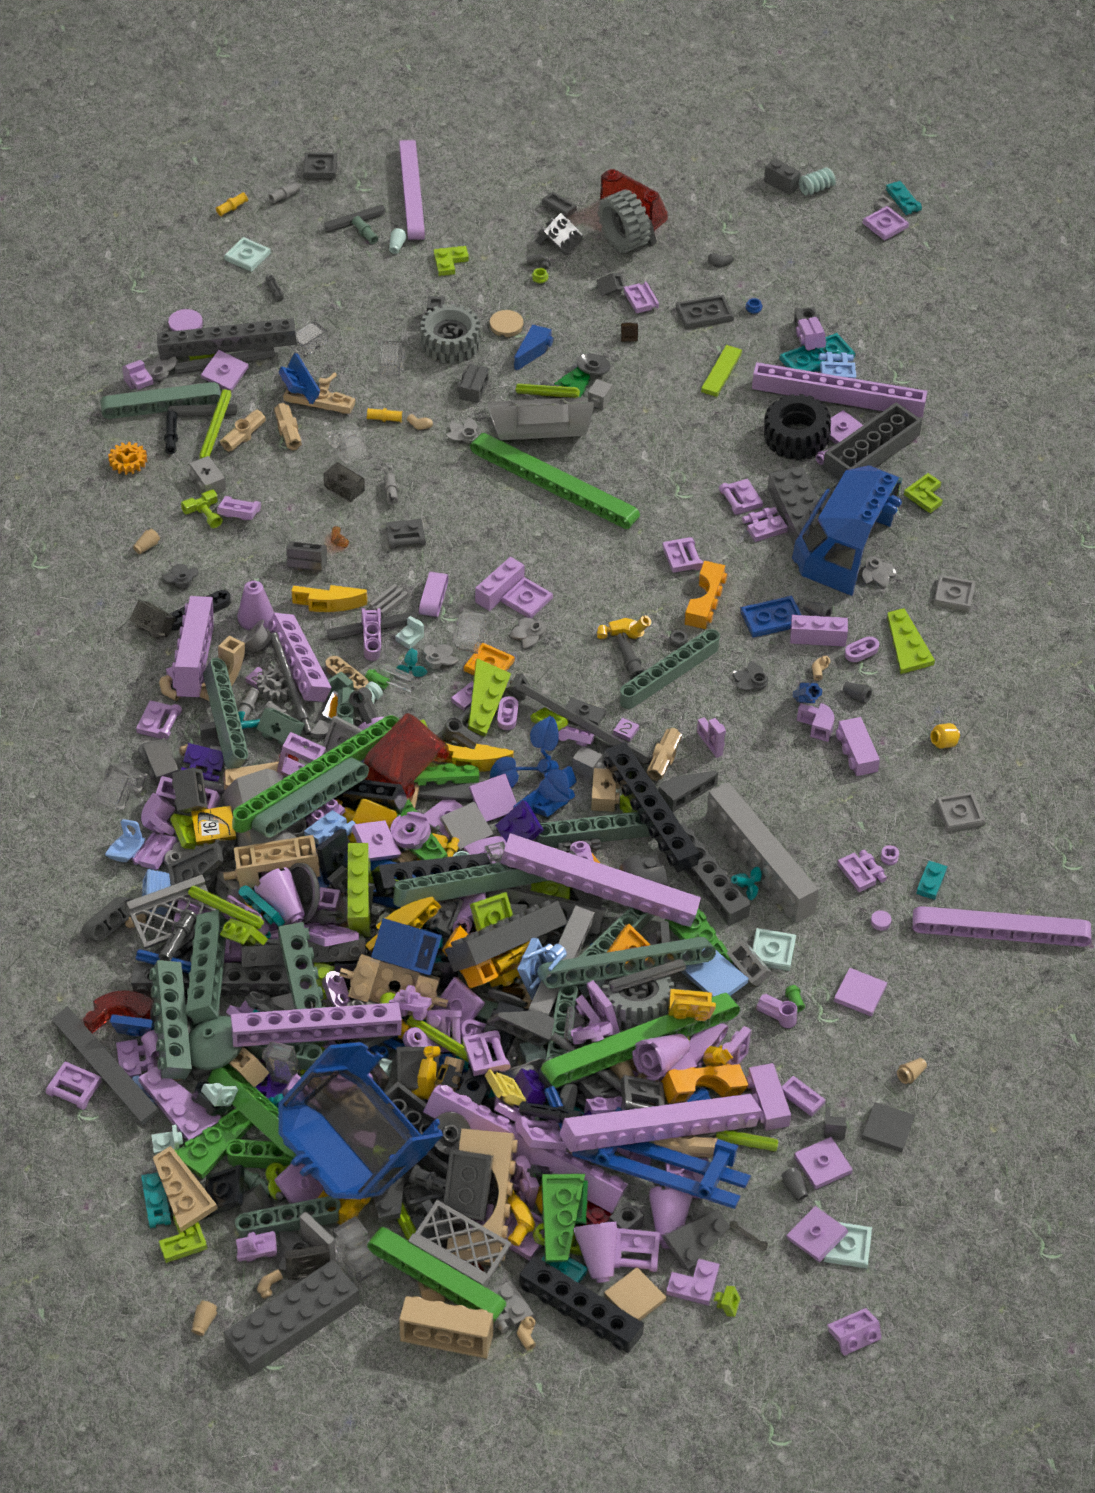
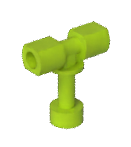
(202, 506)

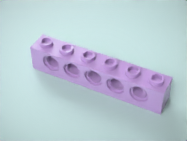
(300, 658)

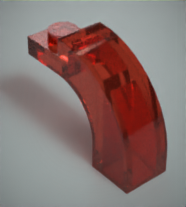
(117, 1003)

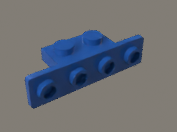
(299, 379)
(546, 807)

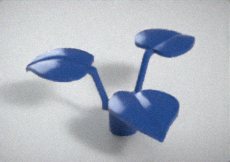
(556, 783)

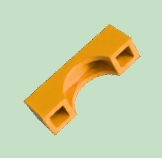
(700, 610)
(485, 971)
(725, 1080)

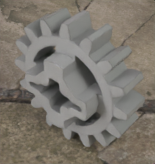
(273, 684)

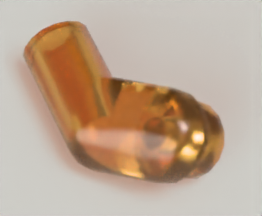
(338, 539)

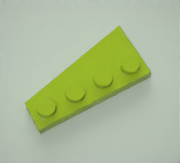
(487, 692)

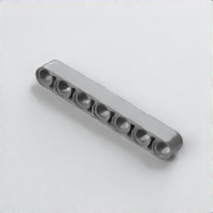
(572, 941)

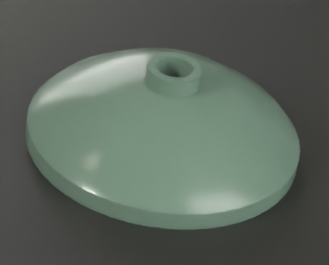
(212, 1044)

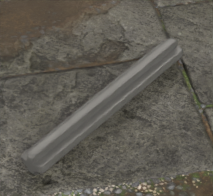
(357, 628)

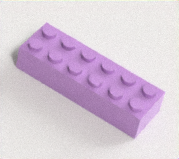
(193, 646)

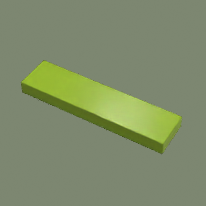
(721, 371)

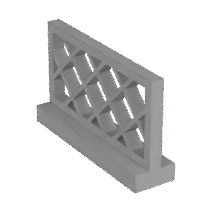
(163, 898)
(446, 1255)

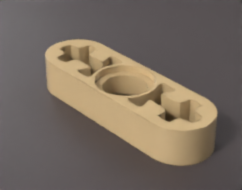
(345, 668)

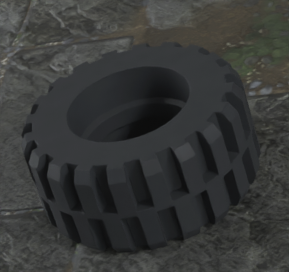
(793, 442)

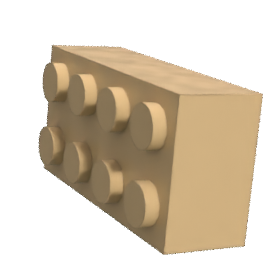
(446, 1326)

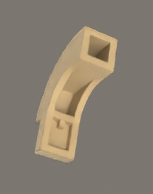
(232, 653)

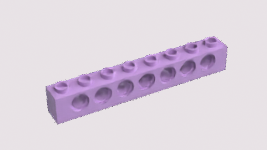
(316, 1024)

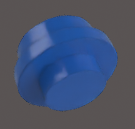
(753, 305)

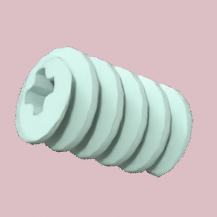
(817, 181)

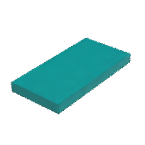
(809, 359)

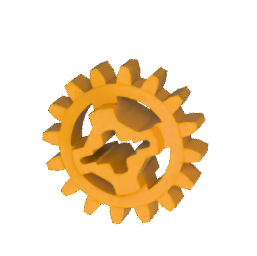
(127, 458)

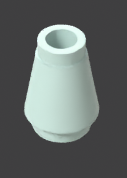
(397, 238)

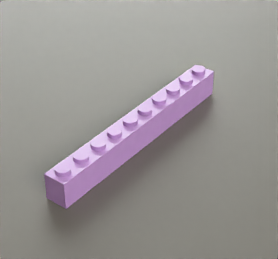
(837, 389)
(600, 880)
(659, 1122)
(602, 1188)

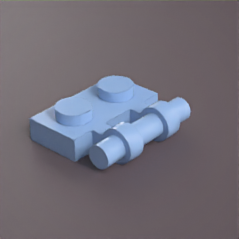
(841, 368)
(328, 826)

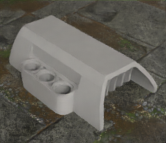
(541, 418)
(249, 786)

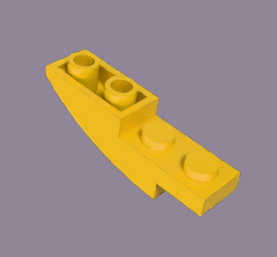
(332, 600)
(481, 757)
(412, 914)

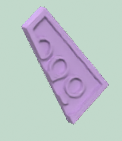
(177, 1104)

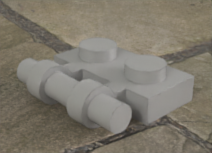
(516, 1307)

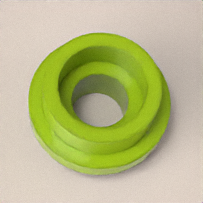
(540, 275)

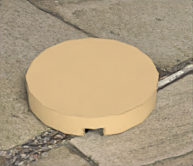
(506, 323)

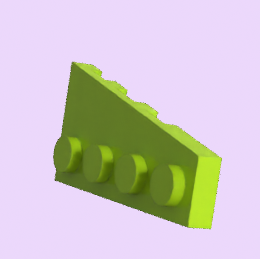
(908, 643)

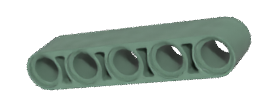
(279, 1213)

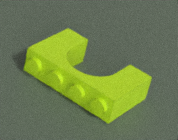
(359, 888)

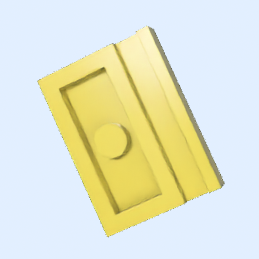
(505, 1087)

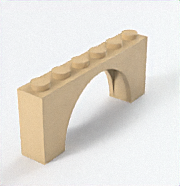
(502, 1146)

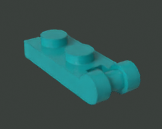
(903, 198)
(261, 906)
(155, 1200)

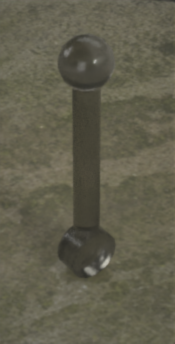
(763, 1245)

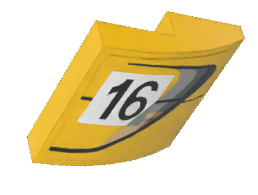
(213, 825)

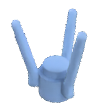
(553, 954)

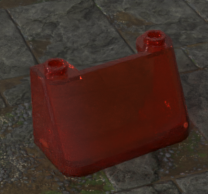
(615, 181)
(405, 753)

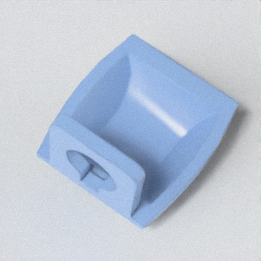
(126, 845)

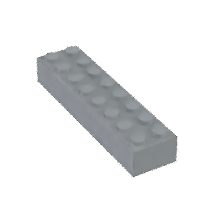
(760, 848)

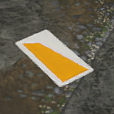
(331, 707)

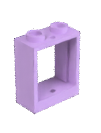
(294, 746)

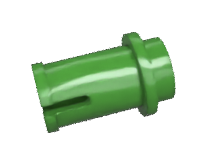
(377, 678)
(793, 993)

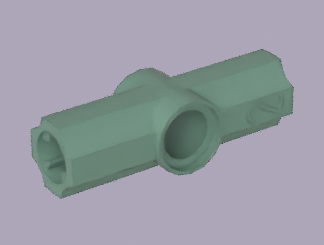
(345, 709)

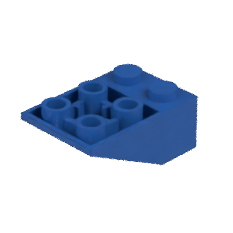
(406, 946)

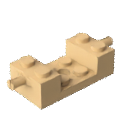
(271, 856)
(373, 977)

